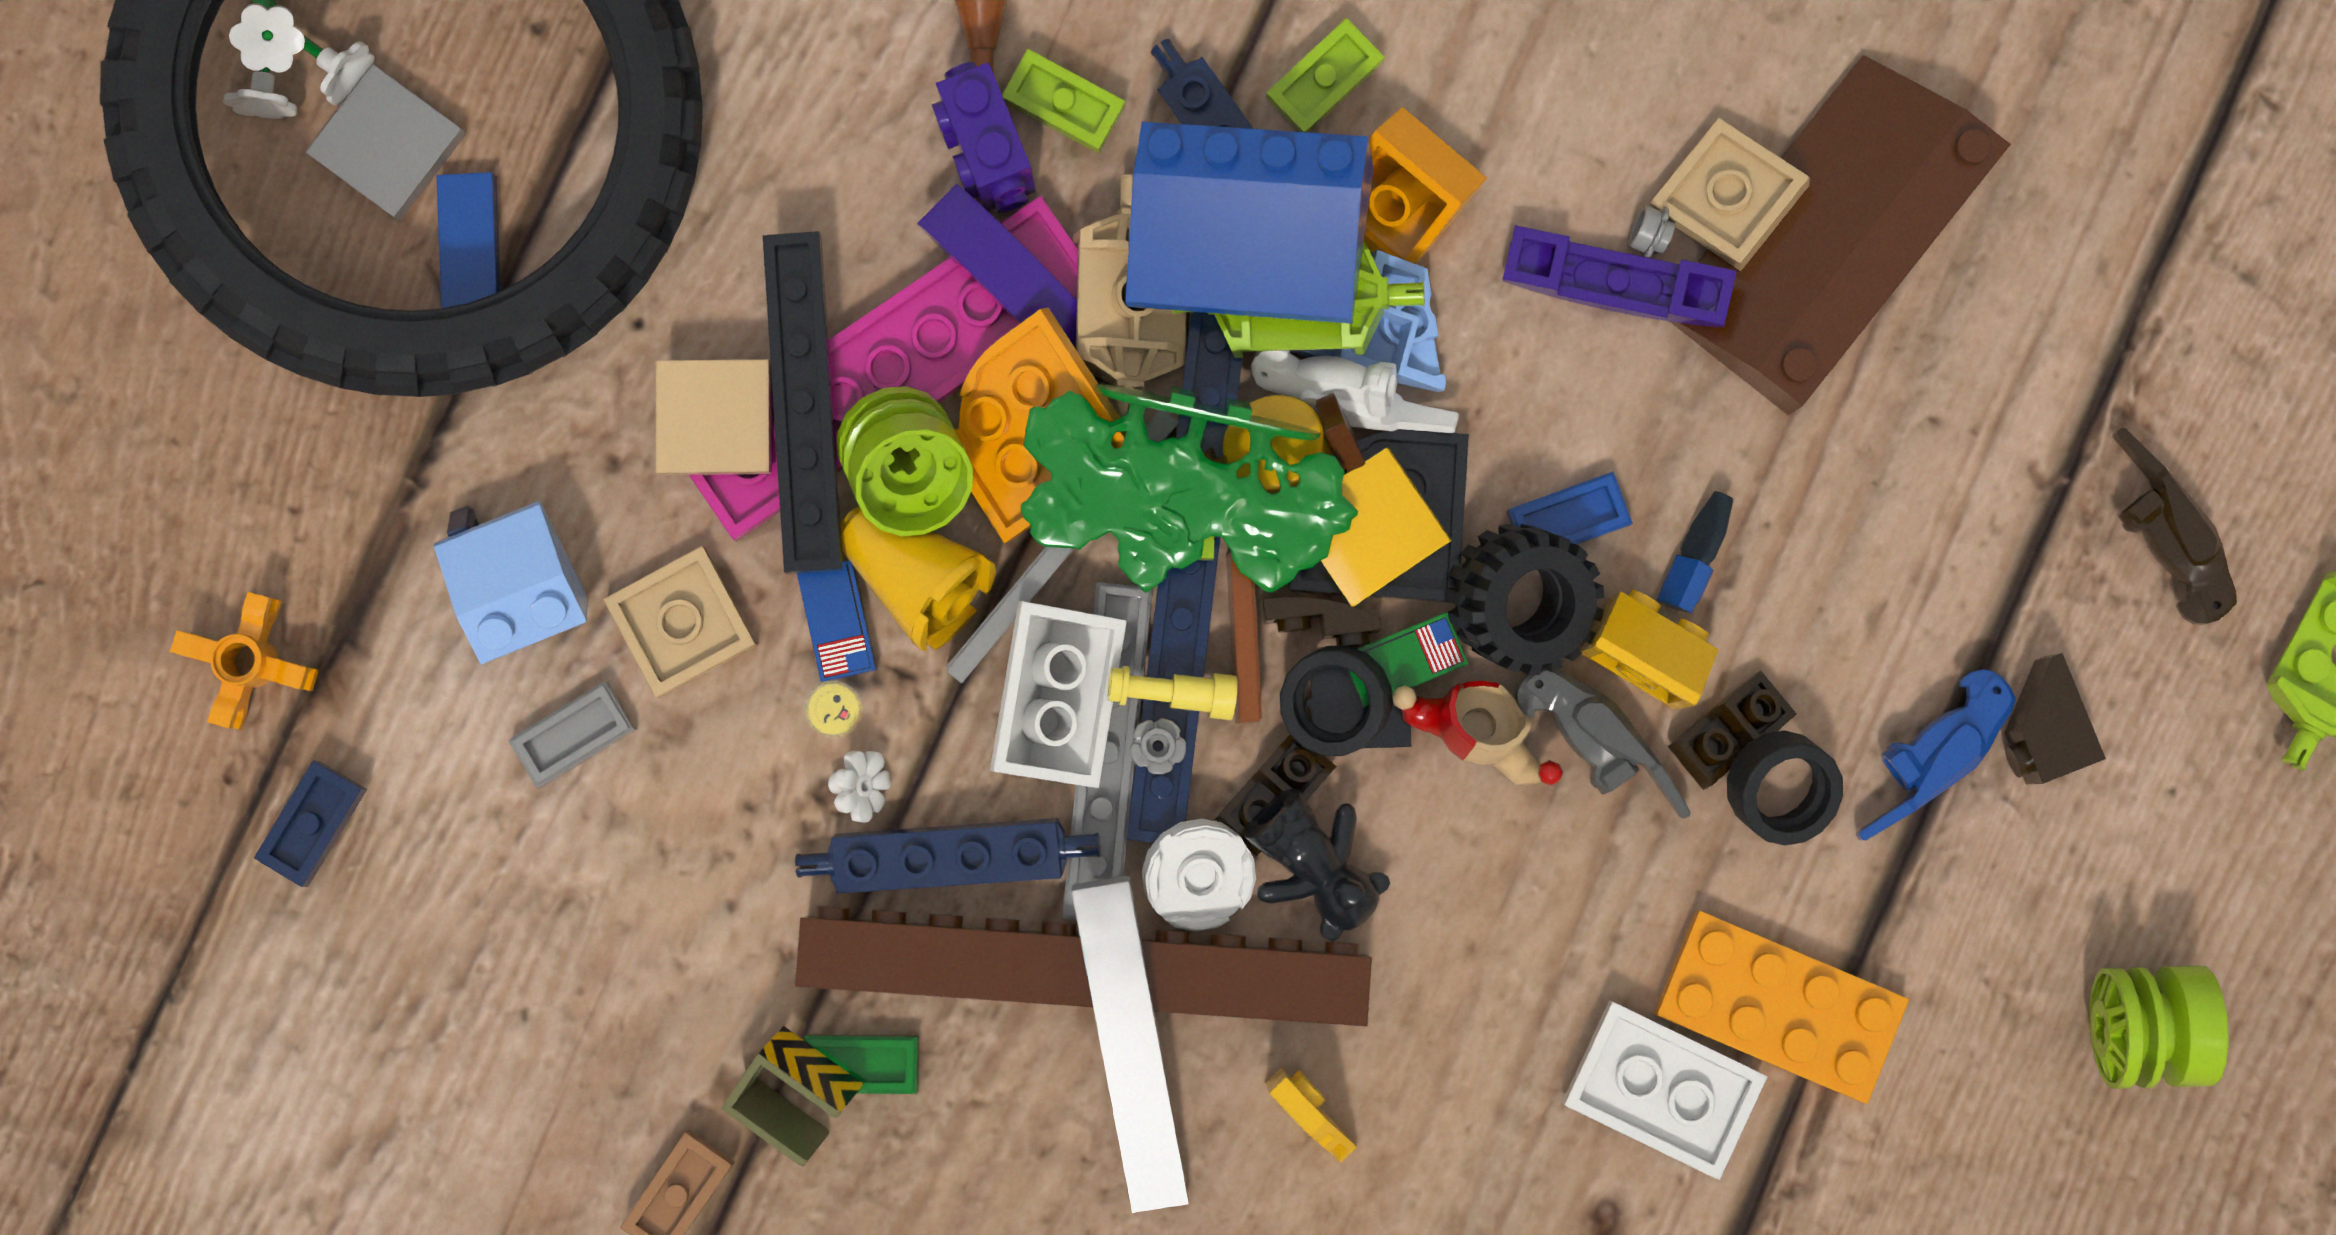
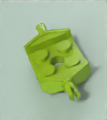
(1280, 334)
(2306, 676)

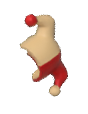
(1479, 727)

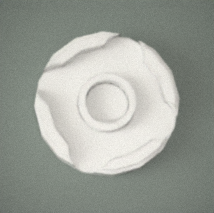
(1198, 874)

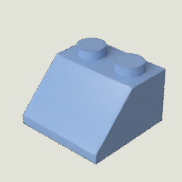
(511, 582)

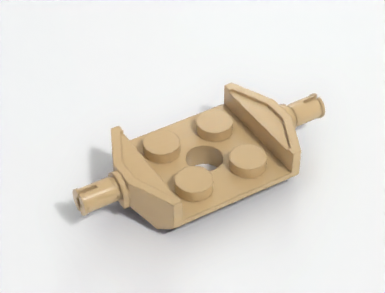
(1111, 338)

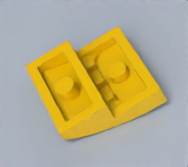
(1389, 532)

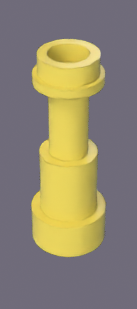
(1209, 695)

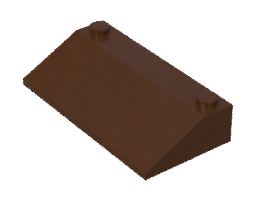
(1884, 182)

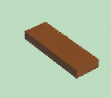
(1244, 644)

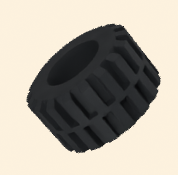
(1565, 607)

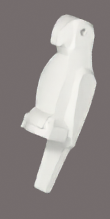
(1363, 392)

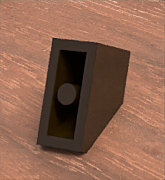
(2050, 726)

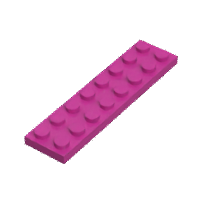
(914, 339)

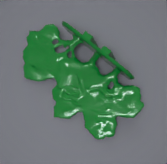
(1171, 497)

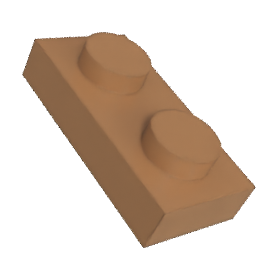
(679, 1189)

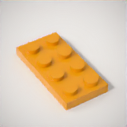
(1781, 1006)

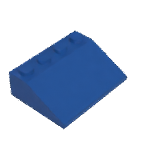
(1248, 221)

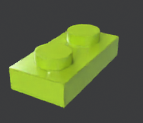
(1325, 77)
(1063, 101)

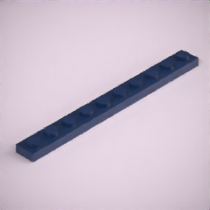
(1184, 599)

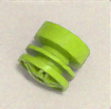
(910, 486)
(2158, 1027)

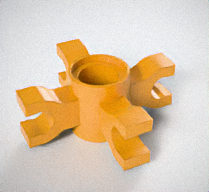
(233, 697)

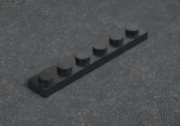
(802, 403)

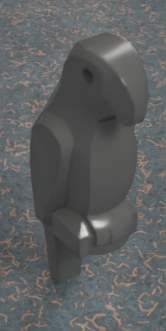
(1595, 732)

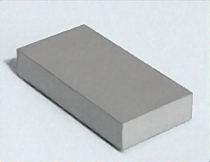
(572, 735)

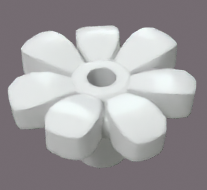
(860, 785)

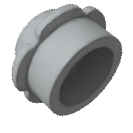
(1651, 231)
(1147, 734)

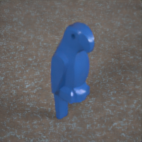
(1946, 747)

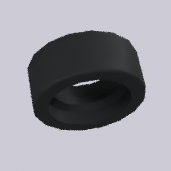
(1297, 719)
(1812, 813)

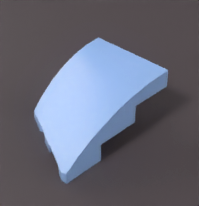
(1403, 334)

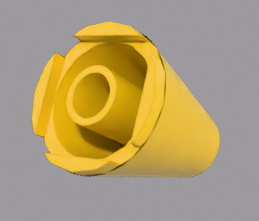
(918, 578)

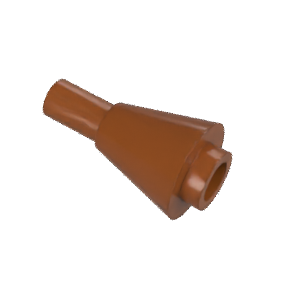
(981, 27)

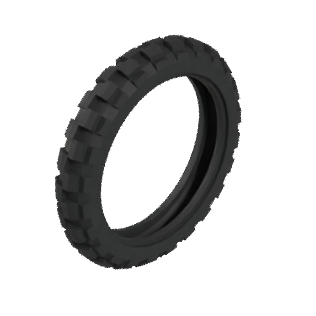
(451, 350)

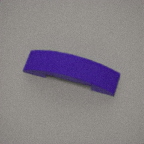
(997, 260)
(1618, 280)

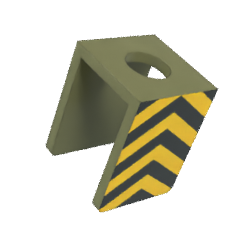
(777, 1118)

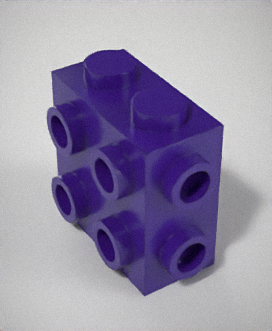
(979, 123)

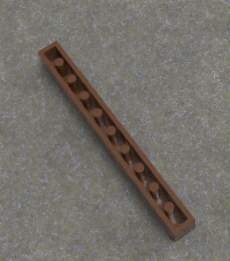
(1051, 967)

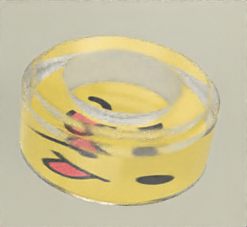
(833, 709)

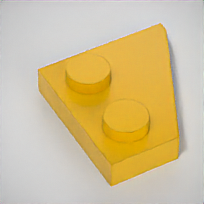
(1302, 1103)

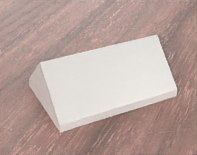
(1056, 695)

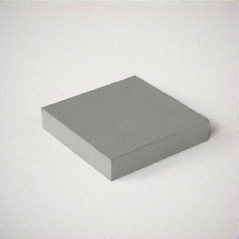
(386, 142)

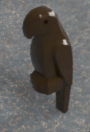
(2179, 537)

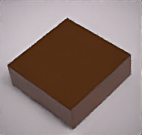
(1339, 432)

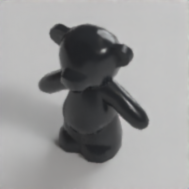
(1292, 837)

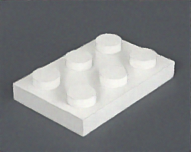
(1664, 1090)

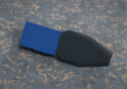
(1691, 570)

